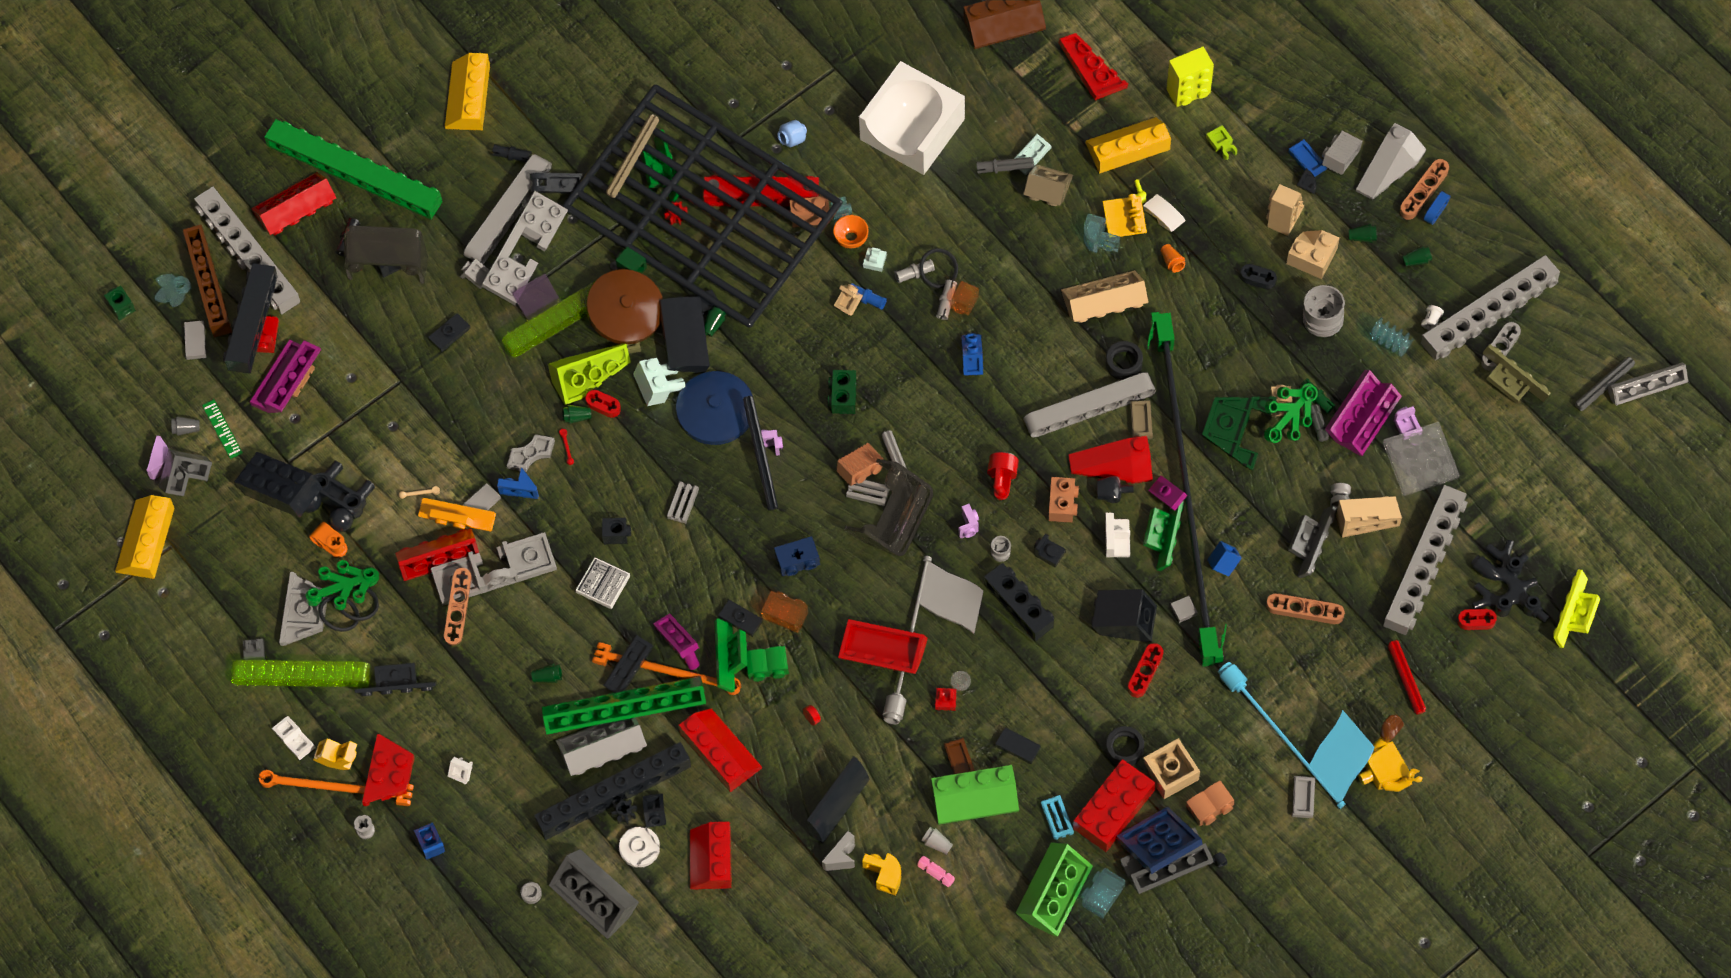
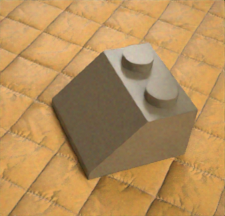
(1047, 185)

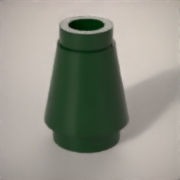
(1363, 233)
(1418, 256)
(714, 320)
(575, 414)
(547, 674)

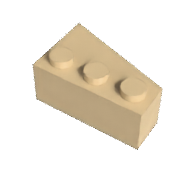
(1284, 209)

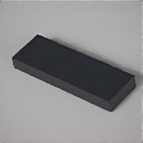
(628, 665)

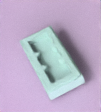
(1035, 148)

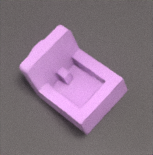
(1406, 420)
(771, 439)
(971, 518)

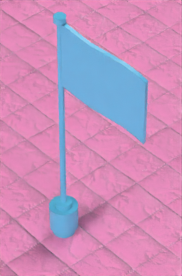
(1338, 756)

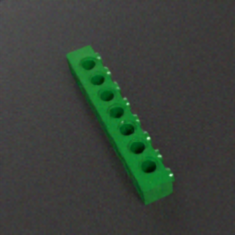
(623, 705)

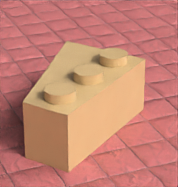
(1367, 515)

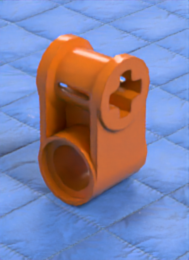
(329, 539)

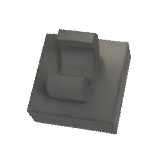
(254, 649)

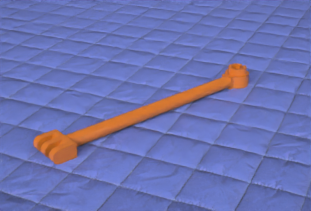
(607, 655)
(275, 779)

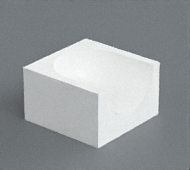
(912, 117)

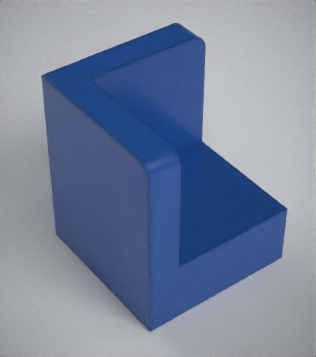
(1224, 558)

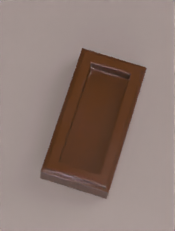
(958, 756)

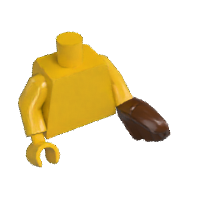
(1386, 765)

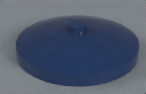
(713, 408)

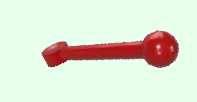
(563, 433)

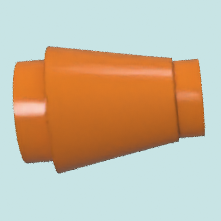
(1174, 261)

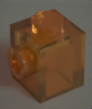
(964, 298)

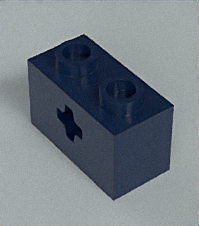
(787, 554)

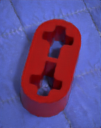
(602, 407)
(1477, 619)

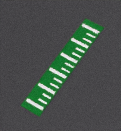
(222, 429)

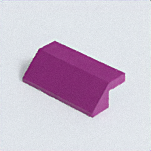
(285, 376)
(1363, 413)

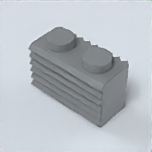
(1342, 152)

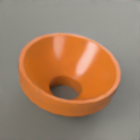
(850, 224)

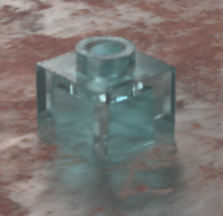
(844, 210)

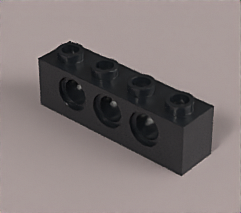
(1036, 626)

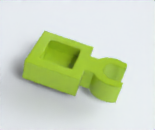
(1222, 141)

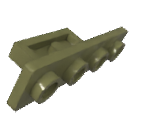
(1511, 378)

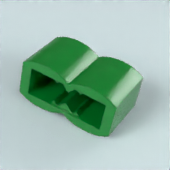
(767, 663)

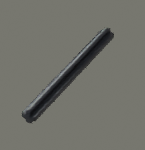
(760, 453)

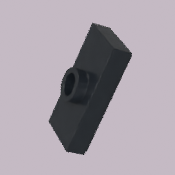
(449, 332)
(740, 618)

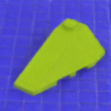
(583, 372)

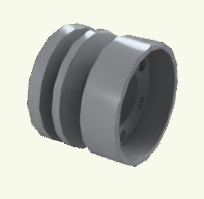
(1323, 311)

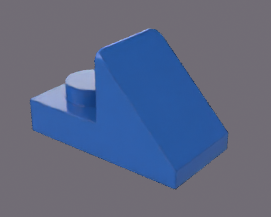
(522, 488)
(429, 841)

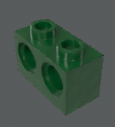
(845, 392)

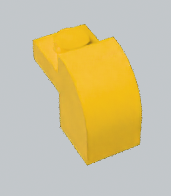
(335, 755)
(888, 869)

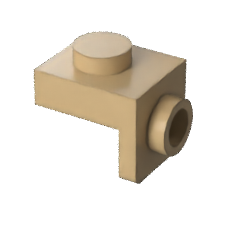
(848, 299)

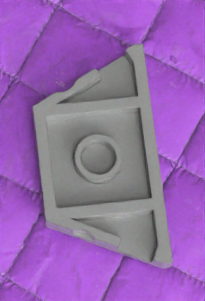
(300, 618)

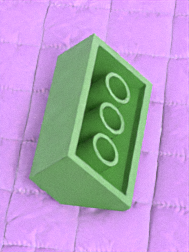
(975, 794)
(1054, 888)

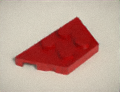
(388, 771)

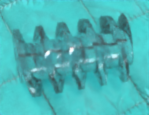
(1390, 337)

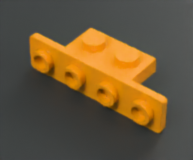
(456, 514)

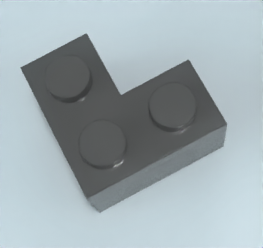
(179, 468)

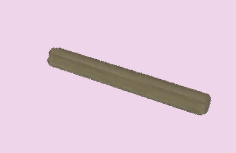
(632, 156)

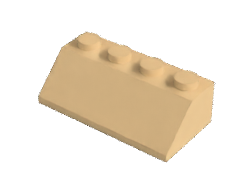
(1105, 296)

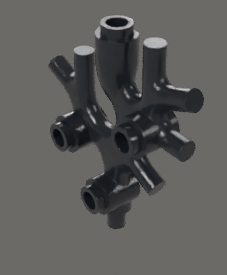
(1508, 574)

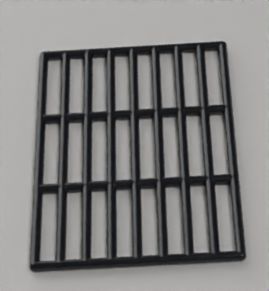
(671, 185)

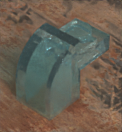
(1096, 237)

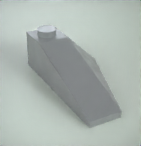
(1394, 157)

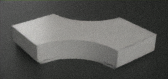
(523, 457)

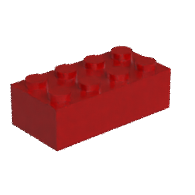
(1114, 805)

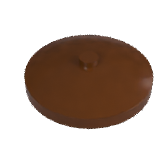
(624, 306)

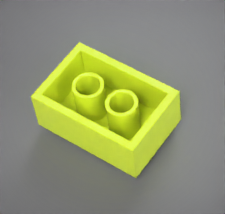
(1190, 77)

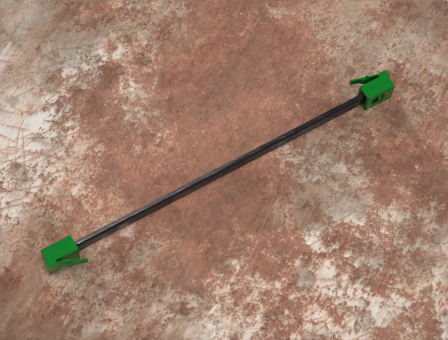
(1207, 635)

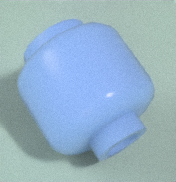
(792, 133)

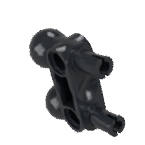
(340, 498)

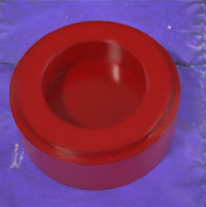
(811, 715)

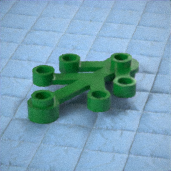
(1292, 412)
(343, 584)

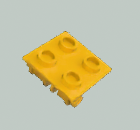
(1125, 216)

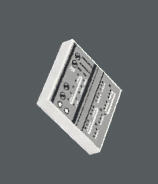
(603, 583)

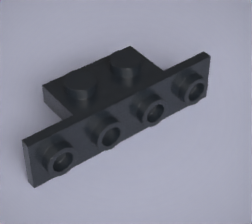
(395, 677)

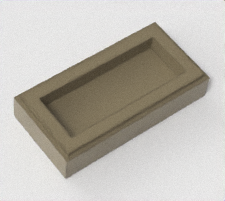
(1141, 419)

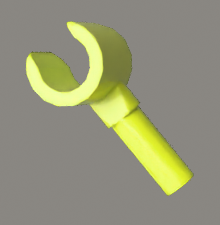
(1140, 192)

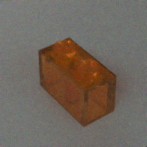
(785, 611)

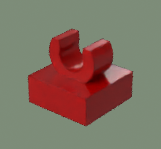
(945, 699)

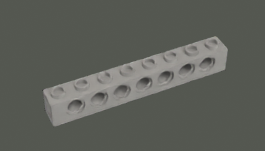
(210, 201)
(1541, 269)
(1448, 499)

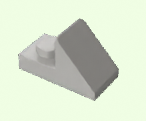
(837, 857)

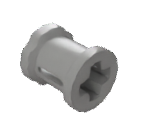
(364, 833)

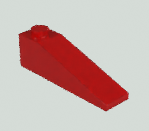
(1124, 458)

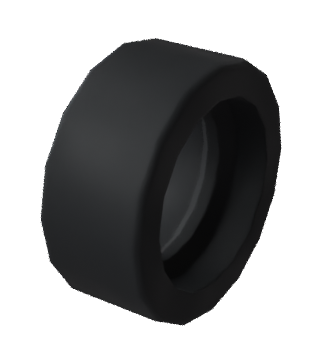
(1124, 346)
(1126, 731)

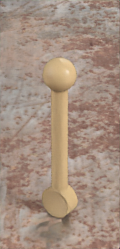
(435, 490)

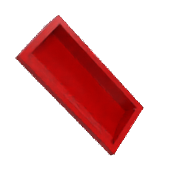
(882, 646)

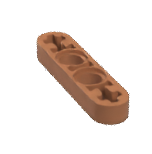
(1422, 188)
(457, 606)
(1304, 612)

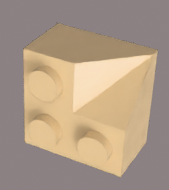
(1313, 252)
(1171, 768)

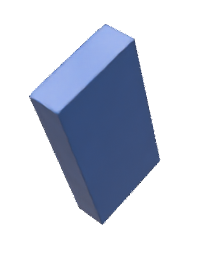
(1307, 158)

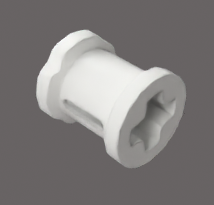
(1432, 317)

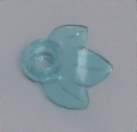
(170, 290)

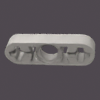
(1501, 338)

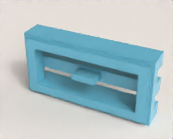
(1062, 833)

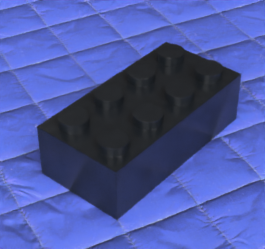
(278, 484)

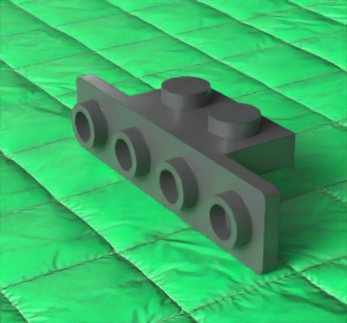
(1309, 539)

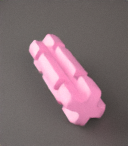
(936, 871)

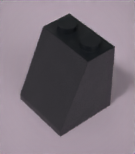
(1124, 614)

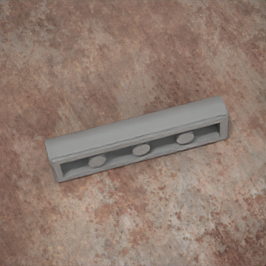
(1648, 384)

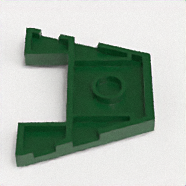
(1228, 423)

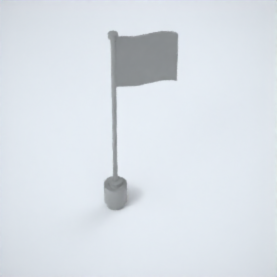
(947, 598)

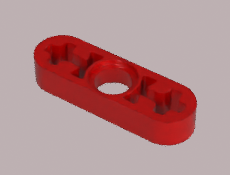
(1146, 679)

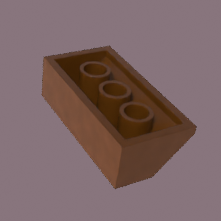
(1002, 20)

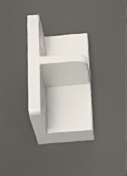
(1117, 536)

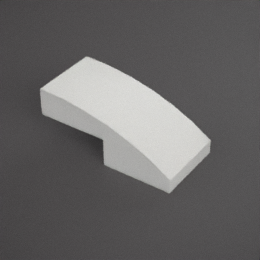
(1164, 212)
(293, 738)

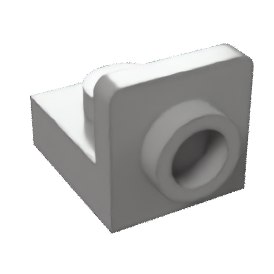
(475, 272)

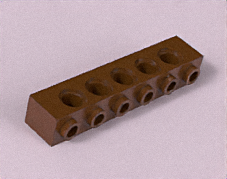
(207, 281)

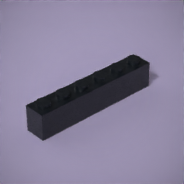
(250, 318)

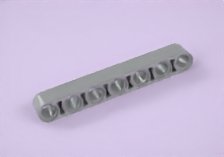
(505, 211)
(1089, 405)

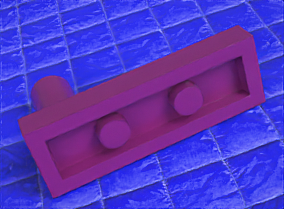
(678, 639)

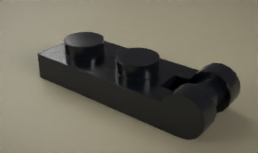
(555, 182)

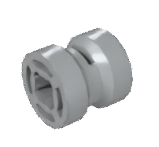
(1340, 492)
(1002, 545)

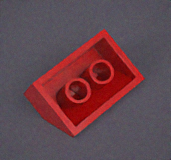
(710, 856)

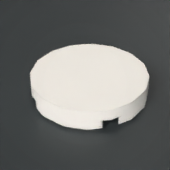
(639, 847)

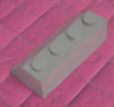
(600, 744)

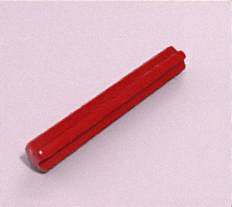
(1407, 677)

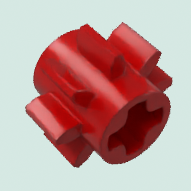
(674, 218)

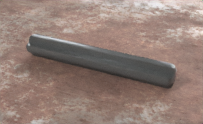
(1599, 388)

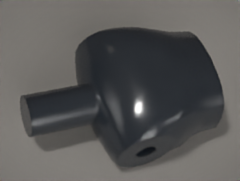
(1110, 489)

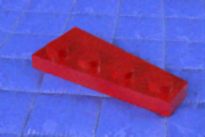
(1091, 68)

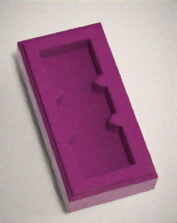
(1167, 492)

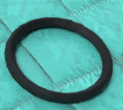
(922, 262)
(364, 617)
(332, 626)

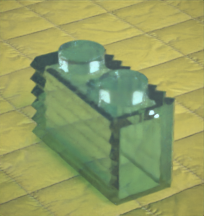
(1103, 892)

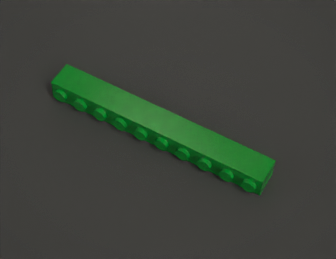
(353, 169)

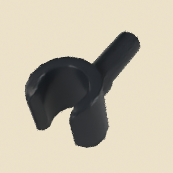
(1220, 859)

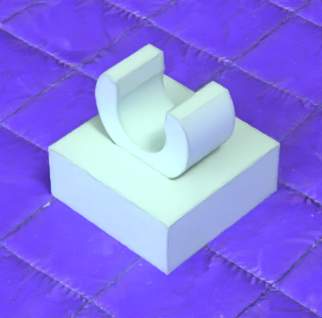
(874, 259)

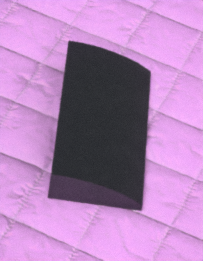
(684, 334)
(837, 800)

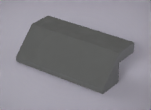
(1143, 880)

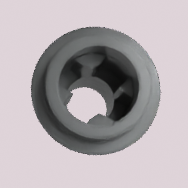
(184, 425)

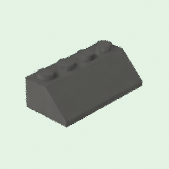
(593, 893)

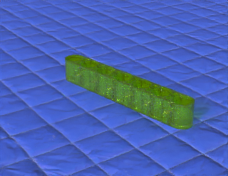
(547, 323)
(300, 673)

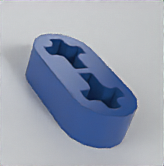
(1437, 208)

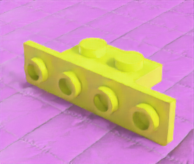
(1578, 610)

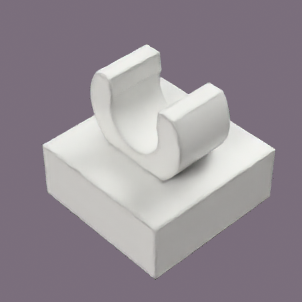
(460, 770)

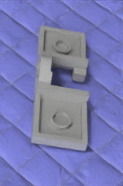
(537, 224)
(525, 557)

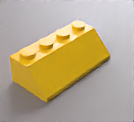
(468, 92)
(1129, 144)
(145, 536)

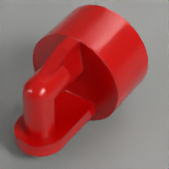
(1003, 469)

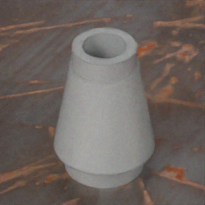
(937, 841)

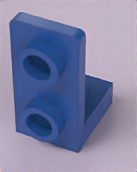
(972, 354)

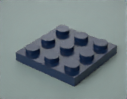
(1159, 840)

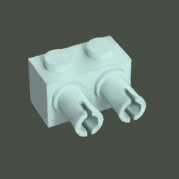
(652, 381)

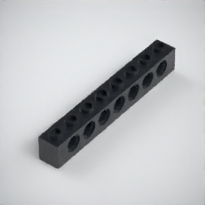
(609, 791)

